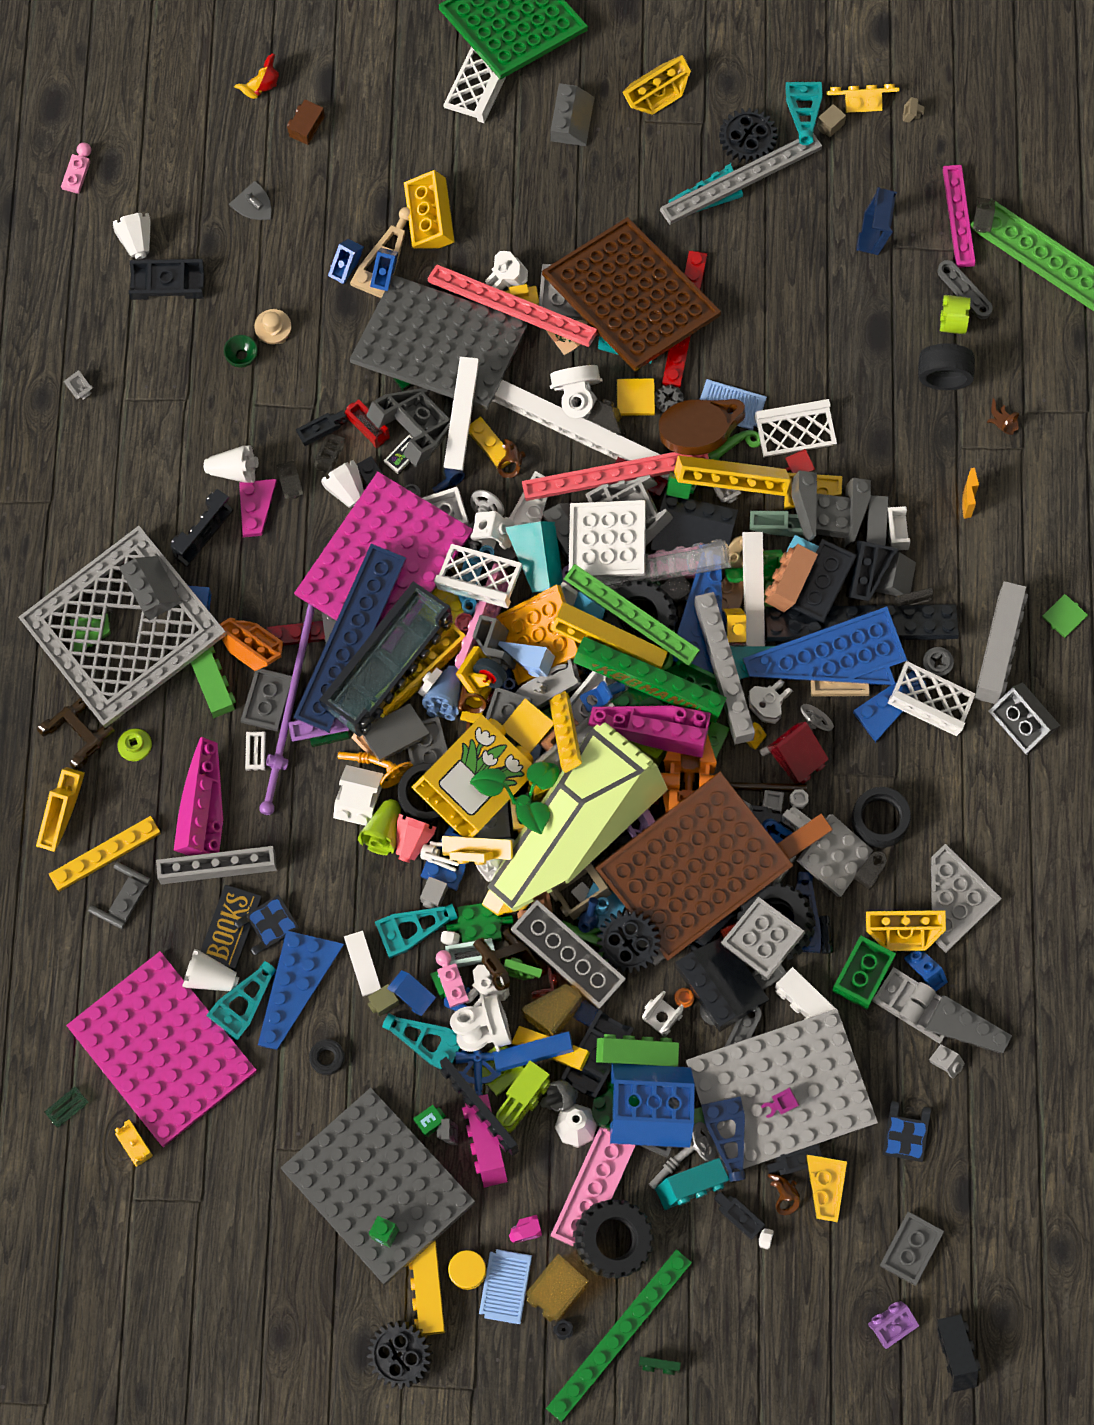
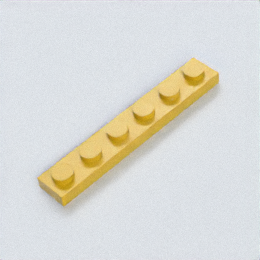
(565, 731)
(104, 853)

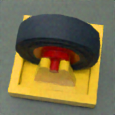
(480, 673)

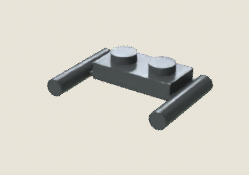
(126, 899)

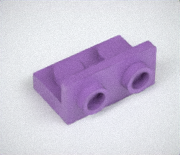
(893, 1324)

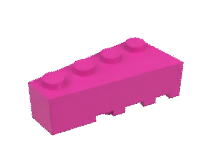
(485, 1147)

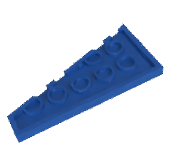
(689, 626)
(298, 974)

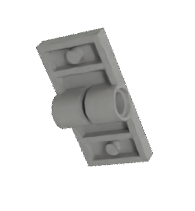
(909, 1001)

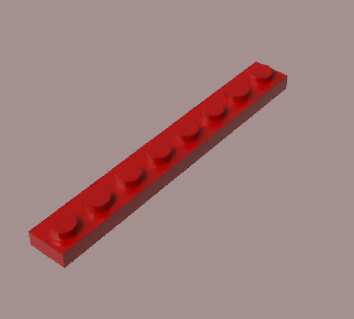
(678, 354)

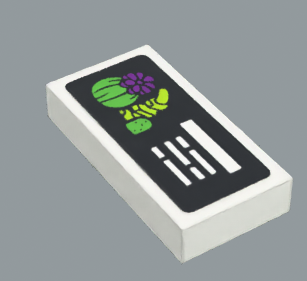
(396, 459)

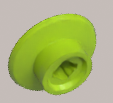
(138, 751)

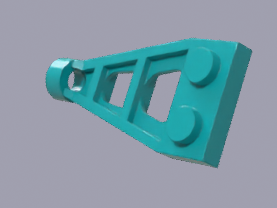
(803, 92)
(391, 936)
(227, 1018)
(446, 1048)

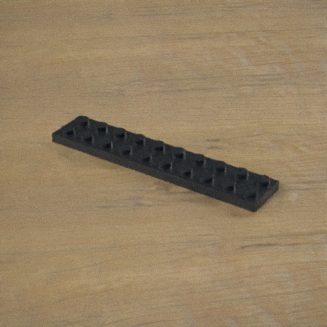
(910, 621)

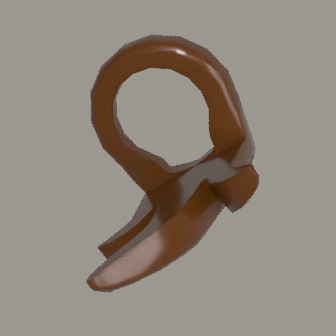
(1003, 420)
(511, 455)
(465, 707)
(787, 1192)

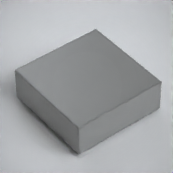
(773, 800)

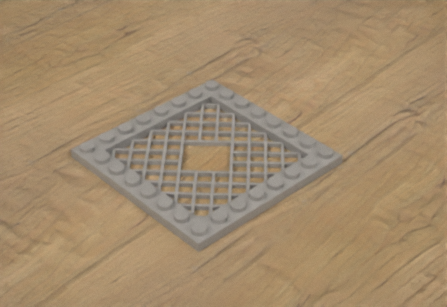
(151, 678)

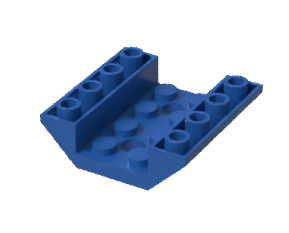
(653, 1119)

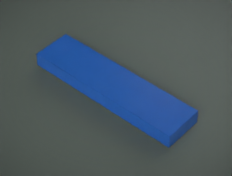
(533, 1051)

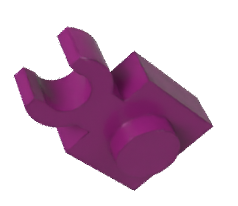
(783, 1102)

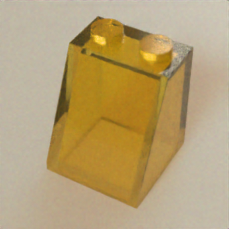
(553, 1010)
(557, 1289)

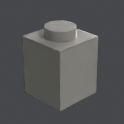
(433, 893)

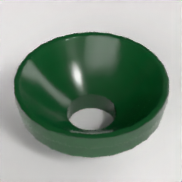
(237, 344)

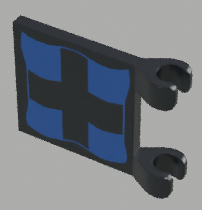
(269, 922)
(906, 1136)

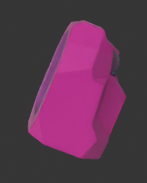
(526, 1229)

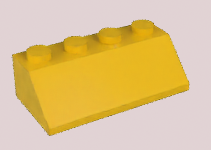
(429, 211)

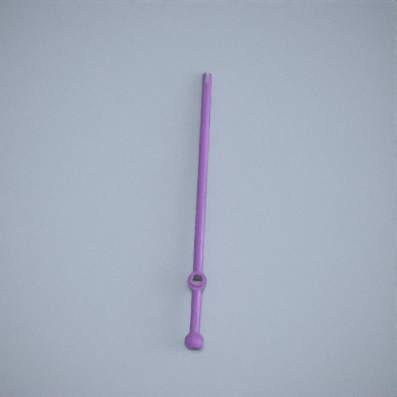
(278, 761)

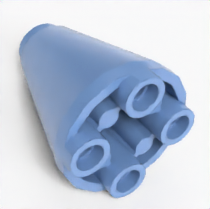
(444, 695)

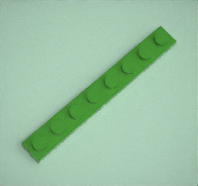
(632, 614)

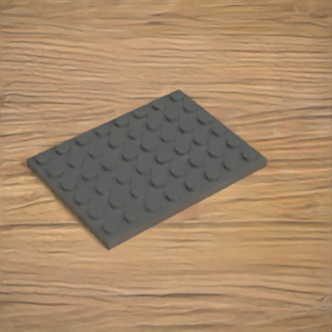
(424, 332)
(373, 1168)

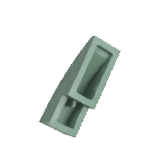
(776, 523)

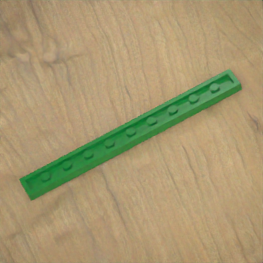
(618, 1336)

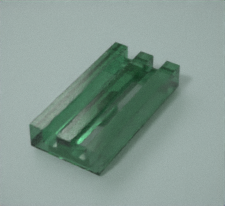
(70, 1113)

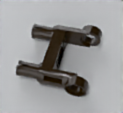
(69, 715)
(495, 960)

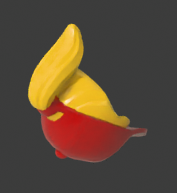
(263, 81)

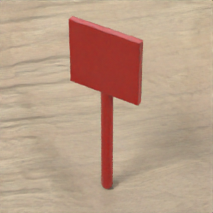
(799, 462)

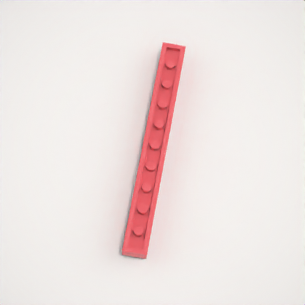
(512, 305)
(601, 475)

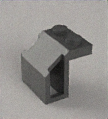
(488, 637)

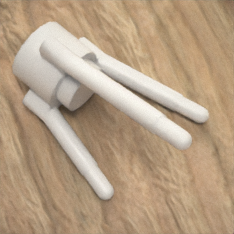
(431, 854)

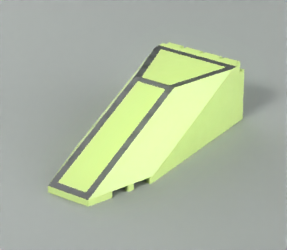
(586, 815)

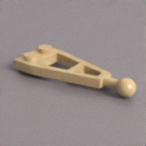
(363, 278)

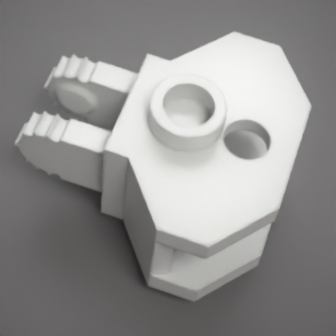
(507, 271)
(769, 700)
(484, 985)

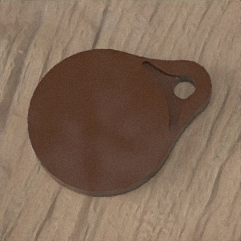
(699, 425)

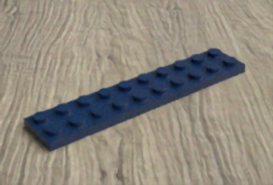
(353, 627)

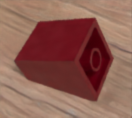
(798, 752)

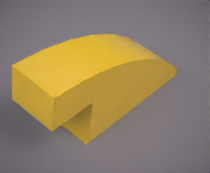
(59, 809)

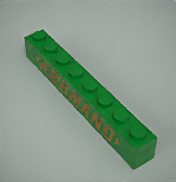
(648, 678)

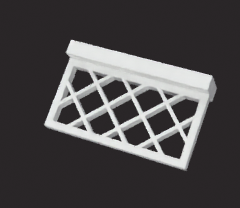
(486, 99)
(793, 412)
(472, 590)
(922, 709)

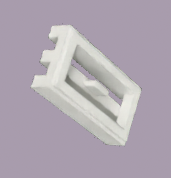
(263, 750)

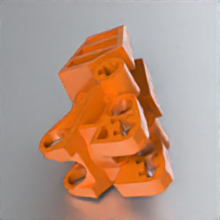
(689, 765)

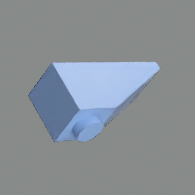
(534, 659)

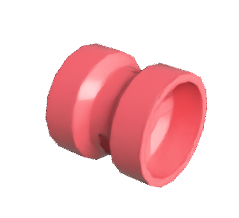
(462, 621)

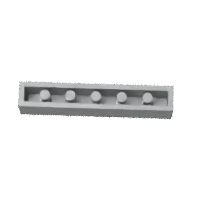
(216, 865)

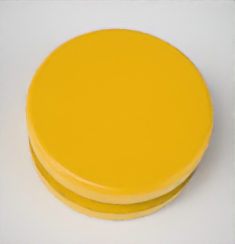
(467, 1270)

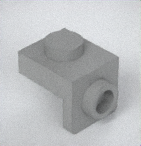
(78, 385)
(727, 494)
(947, 1061)

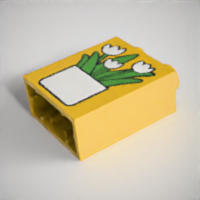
(448, 780)

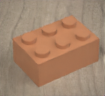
(790, 577)

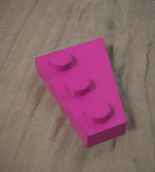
(255, 504)

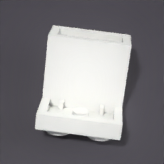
(357, 795)

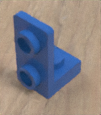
(927, 968)

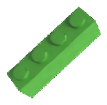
(213, 684)
(637, 1051)

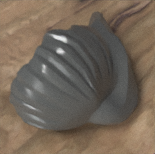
(559, 1096)

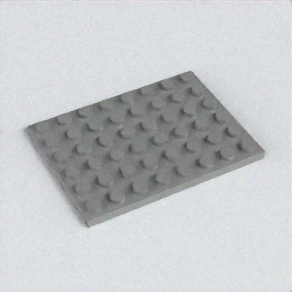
(807, 1057)

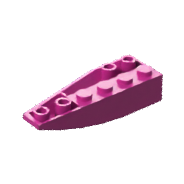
(658, 726)
(201, 804)

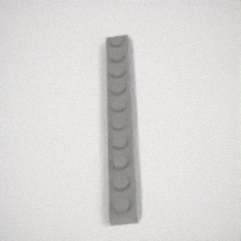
(737, 180)

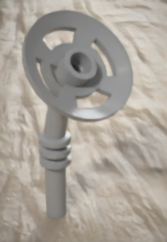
(484, 506)
(814, 721)
(698, 1143)

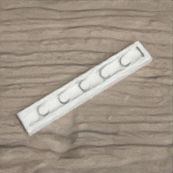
(461, 413)
(753, 588)

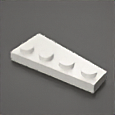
(530, 510)

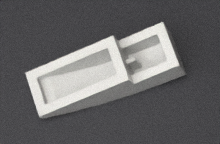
(362, 963)

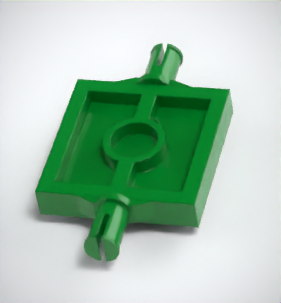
(478, 922)

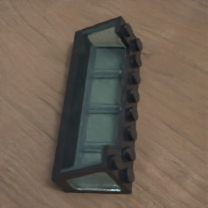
(387, 659)

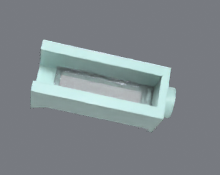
(466, 954)

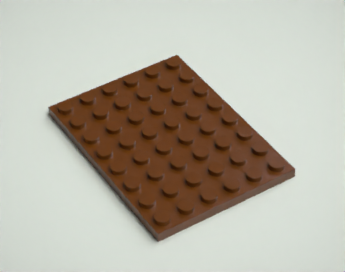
(631, 293)
(695, 864)

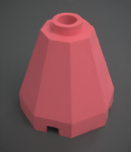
(411, 837)

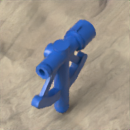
(477, 1058)

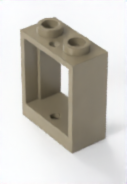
(583, 906)

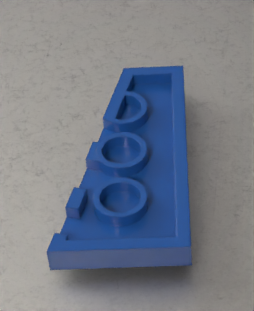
(877, 714)

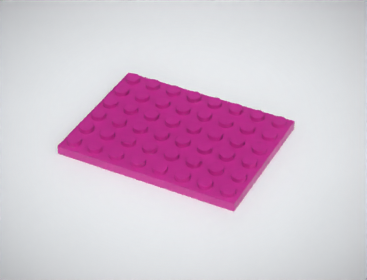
(394, 521)
(161, 1049)

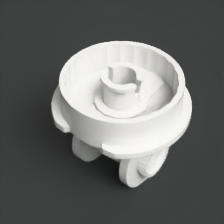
(576, 387)
(481, 1025)

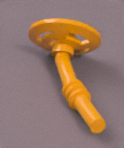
(394, 771)

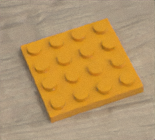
(531, 625)

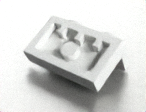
(794, 818)

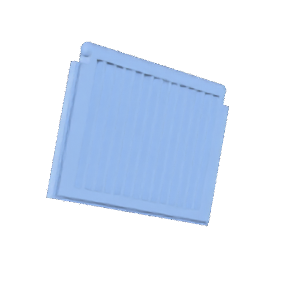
(752, 401)
(505, 1286)

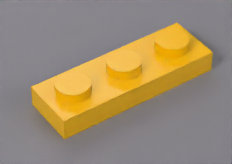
(488, 441)

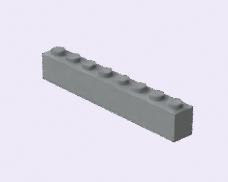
(724, 668)

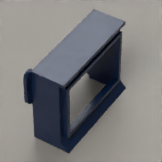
(876, 219)

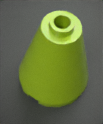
(381, 829)

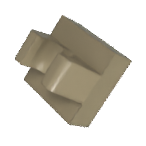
(912, 110)

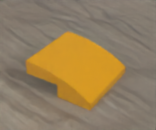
(969, 494)

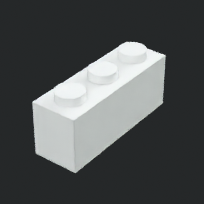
(802, 995)

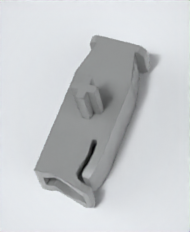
(559, 679)

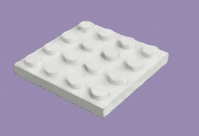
(608, 538)

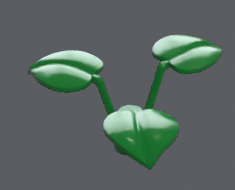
(534, 815)

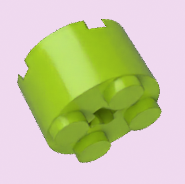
(954, 315)

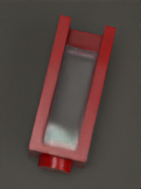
(356, 414)

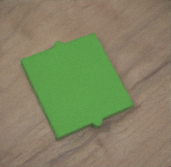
(1064, 616)

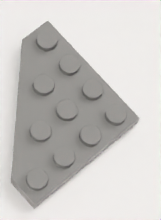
(959, 894)

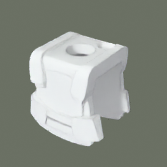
(491, 528)
(659, 1005)

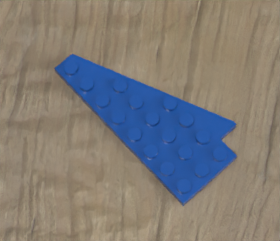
(844, 653)

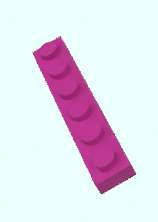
(958, 216)

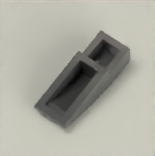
(877, 520)

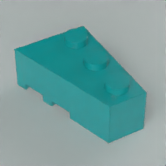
(692, 1183)

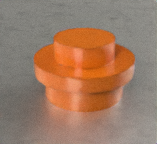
(685, 997)

